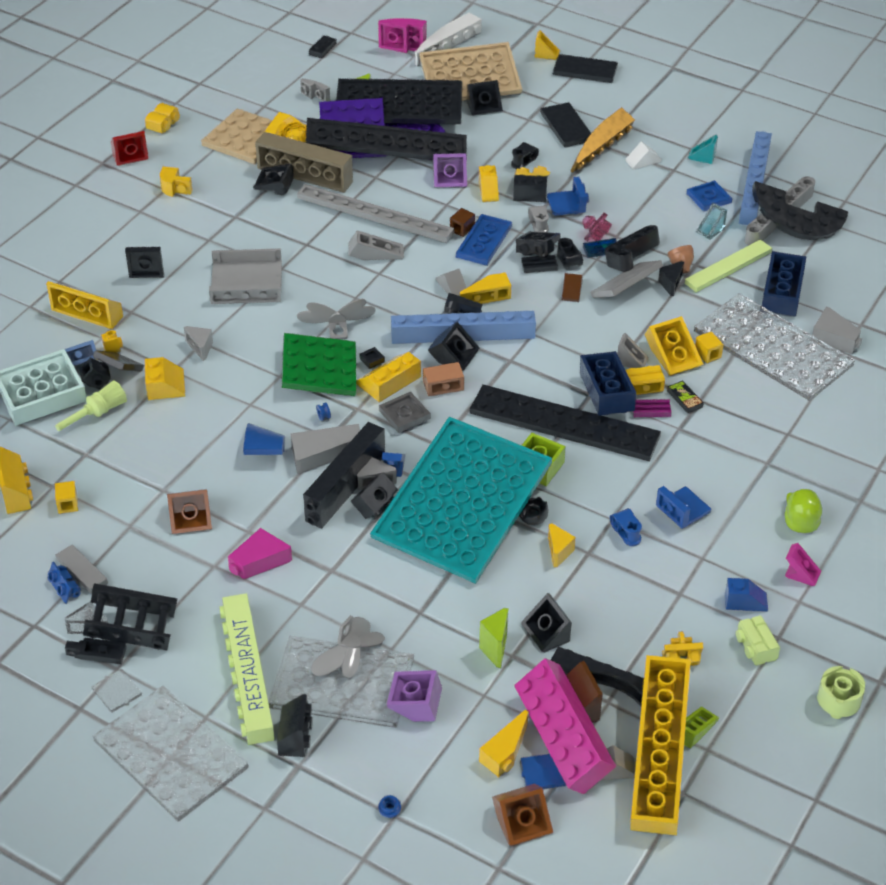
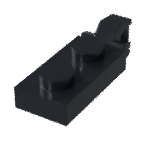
(97, 650)

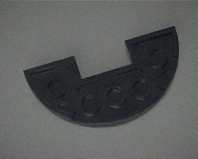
(796, 221)

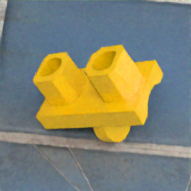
(683, 647)

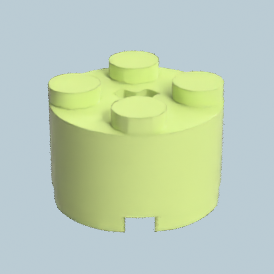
(841, 692)

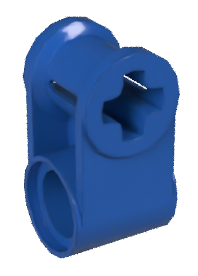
(627, 526)

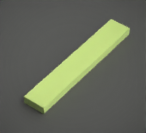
(728, 265)

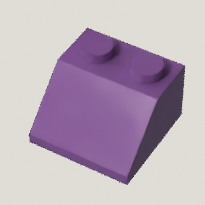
(450, 170)
(415, 694)

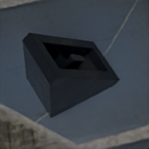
(671, 276)

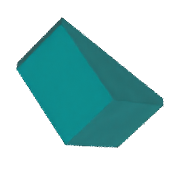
(705, 151)

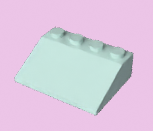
(41, 387)

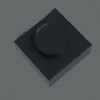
(372, 357)

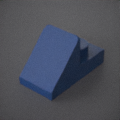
(396, 460)

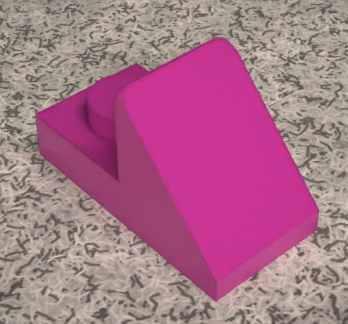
(801, 566)

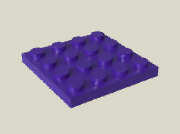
(356, 111)

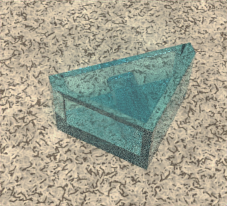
(713, 222)

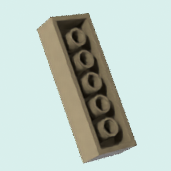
(309, 162)

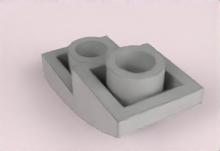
(314, 89)

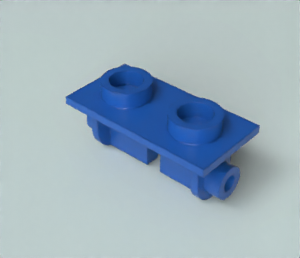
(62, 582)

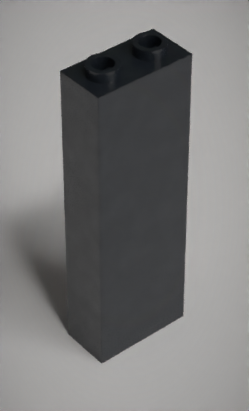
(340, 477)

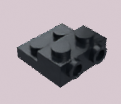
(537, 243)

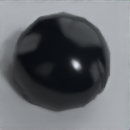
(534, 511)

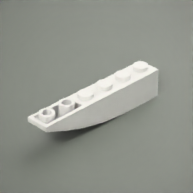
(451, 35)

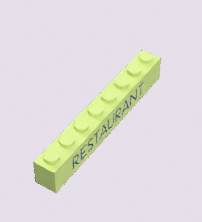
(248, 670)

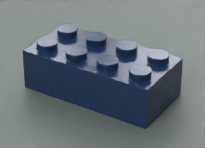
(784, 283)
(607, 383)

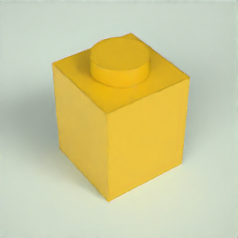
(709, 347)
(66, 497)

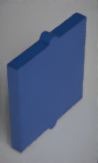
(541, 771)

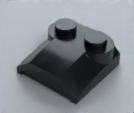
(275, 179)
(459, 304)

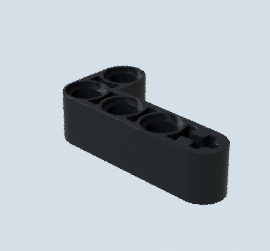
(621, 253)

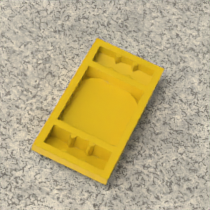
(287, 126)

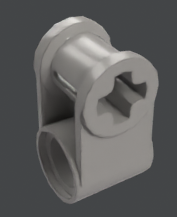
(538, 217)

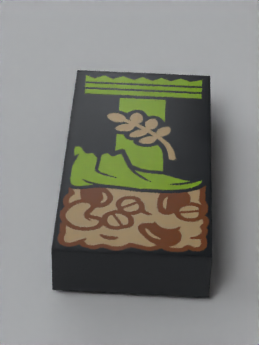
(685, 396)

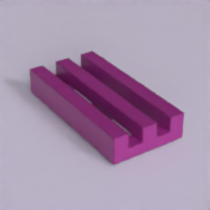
(652, 408)

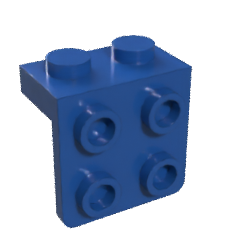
(569, 201)

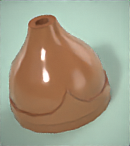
(684, 254)

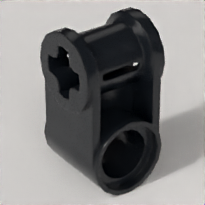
(524, 155)
(568, 253)

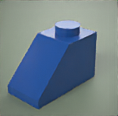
(744, 595)

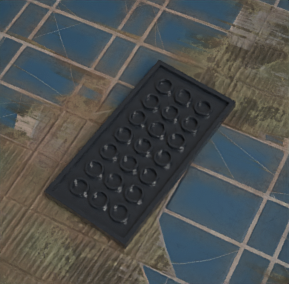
(408, 99)

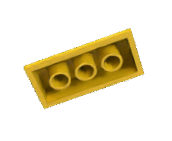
(84, 305)

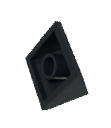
(484, 97)
(548, 624)

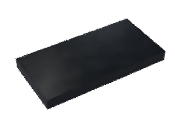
(585, 68)
(566, 124)

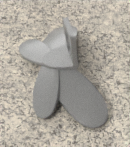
(352, 311)
(348, 649)

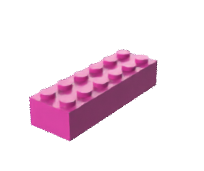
(564, 726)

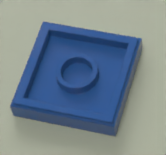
(709, 193)

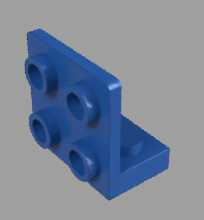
(681, 506)

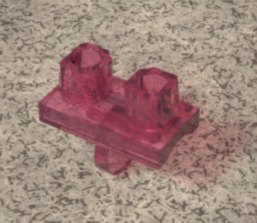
(590, 223)

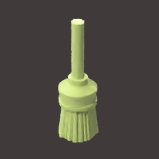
(97, 404)

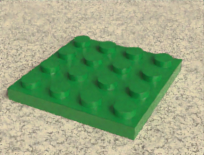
(319, 364)

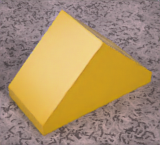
(545, 47)
(560, 544)

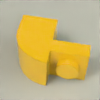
(173, 183)

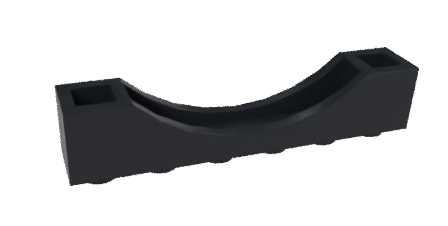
(603, 673)

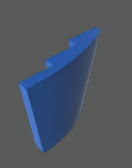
(262, 441)

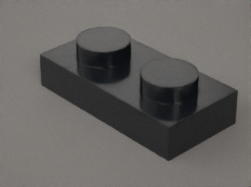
(322, 46)

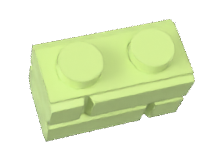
(757, 640)

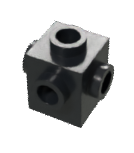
(95, 373)

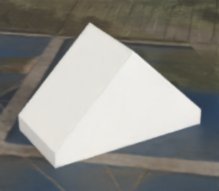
(642, 156)

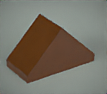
(572, 287)

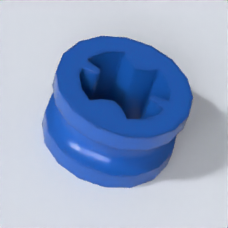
(323, 411)

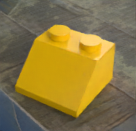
(163, 379)

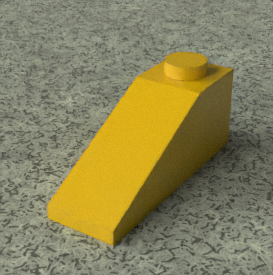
(489, 289)
(502, 749)

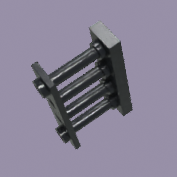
(131, 600)

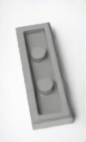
(80, 568)

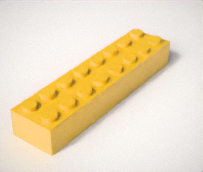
(660, 745)

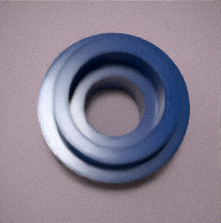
(389, 801)

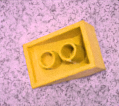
(673, 346)

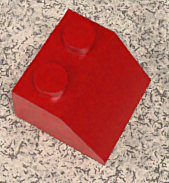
(129, 148)

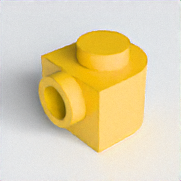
(111, 342)

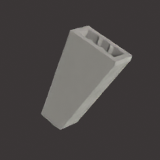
(320, 446)

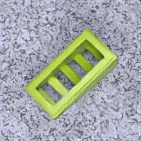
(696, 727)

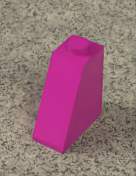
(259, 554)

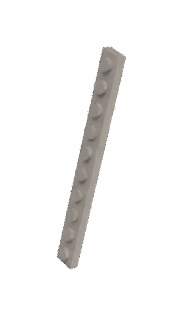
(376, 213)

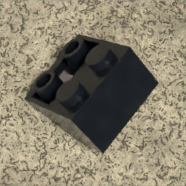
(294, 727)

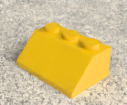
(391, 376)
(14, 482)

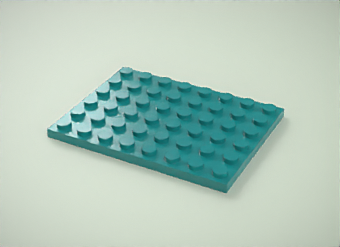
(461, 499)

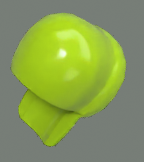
(803, 511)

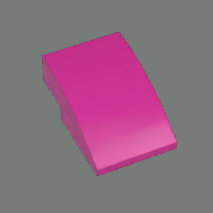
(402, 34)

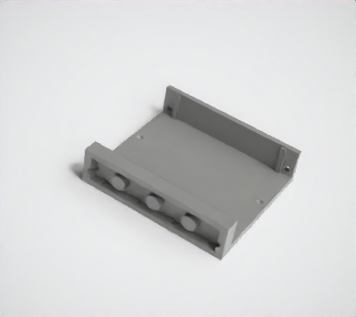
(246, 276)

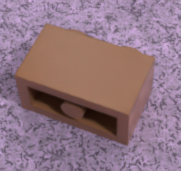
(443, 379)

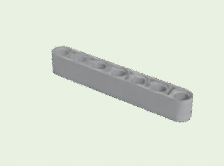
(796, 196)

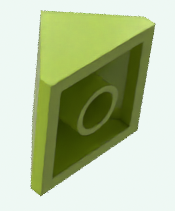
(494, 636)

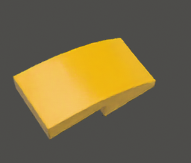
(540, 170)

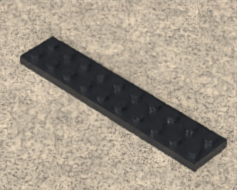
(383, 139)
(566, 422)

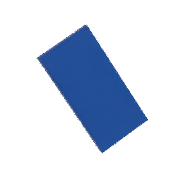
(484, 239)

